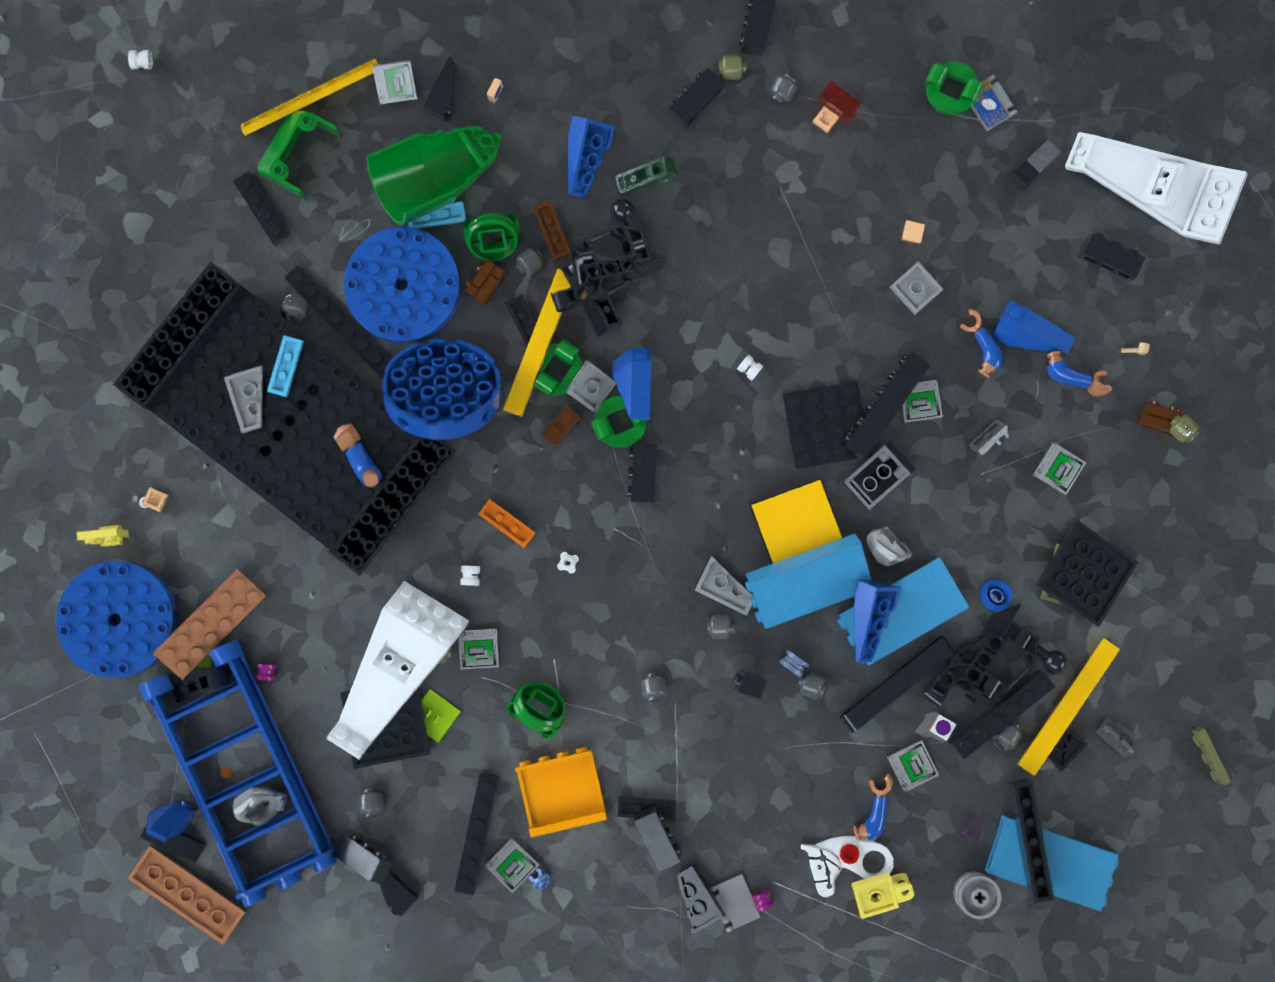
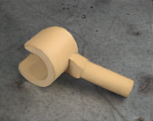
(1143, 349)

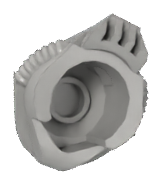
(887, 547)
(251, 804)

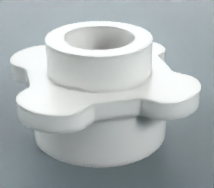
(572, 559)

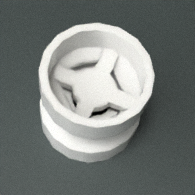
(140, 59)
(753, 370)
(470, 575)

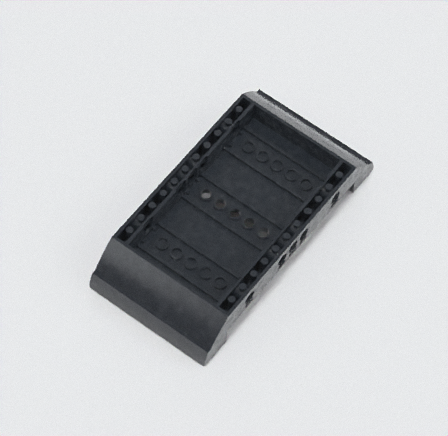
(307, 477)

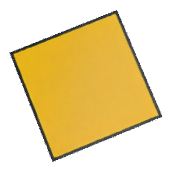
(795, 521)

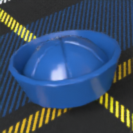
(995, 595)

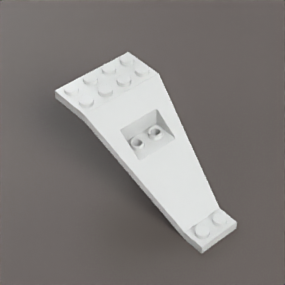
(1194, 197)
(415, 636)

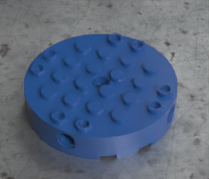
(385, 263)
(441, 389)
(89, 612)

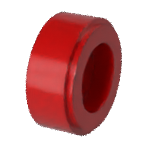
(849, 853)

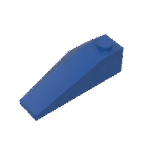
(586, 148)
(1028, 330)
(633, 380)
(872, 607)
(170, 820)

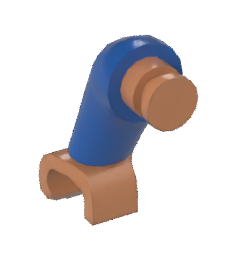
(991, 352)
(1062, 373)
(358, 458)
(876, 822)

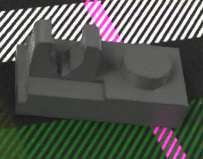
(989, 437)

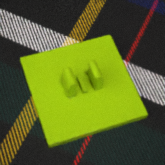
(438, 715)

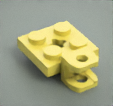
(105, 536)
(889, 893)

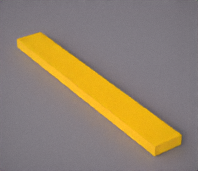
(308, 97)
(536, 350)
(1068, 707)

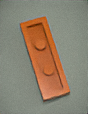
(506, 523)

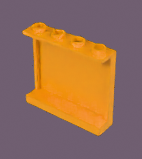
(561, 792)

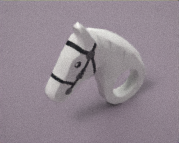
(827, 864)

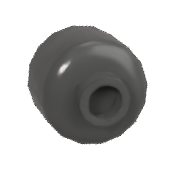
(784, 88)
(530, 261)
(294, 307)
(721, 626)
(813, 685)
(654, 687)
(1008, 737)
(371, 803)

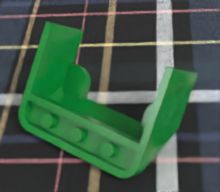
(272, 163)

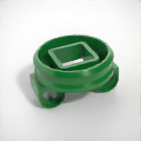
(960, 73)
(488, 223)
(567, 353)
(604, 430)
(533, 718)

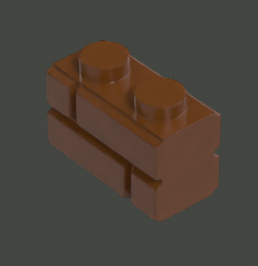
(485, 282)
(1157, 417)
(561, 426)

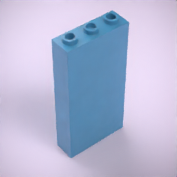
(807, 581)
(925, 601)
(1076, 868)

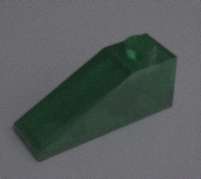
(647, 175)

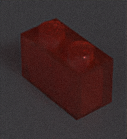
(839, 102)

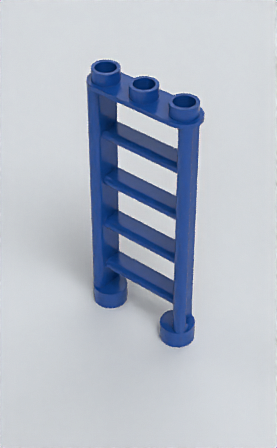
(288, 874)

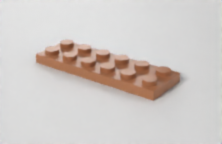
(209, 624)
(187, 894)

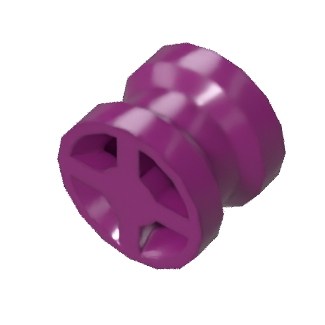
(265, 671)
(763, 900)

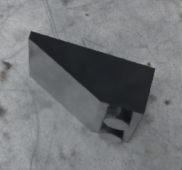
(879, 475)

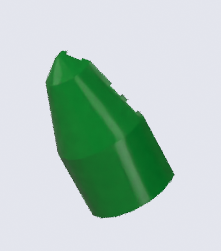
(430, 170)

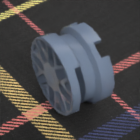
(794, 663)

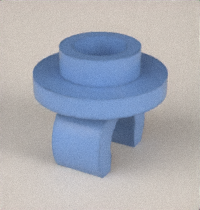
(542, 880)

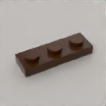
(552, 230)

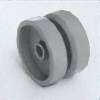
(985, 903)

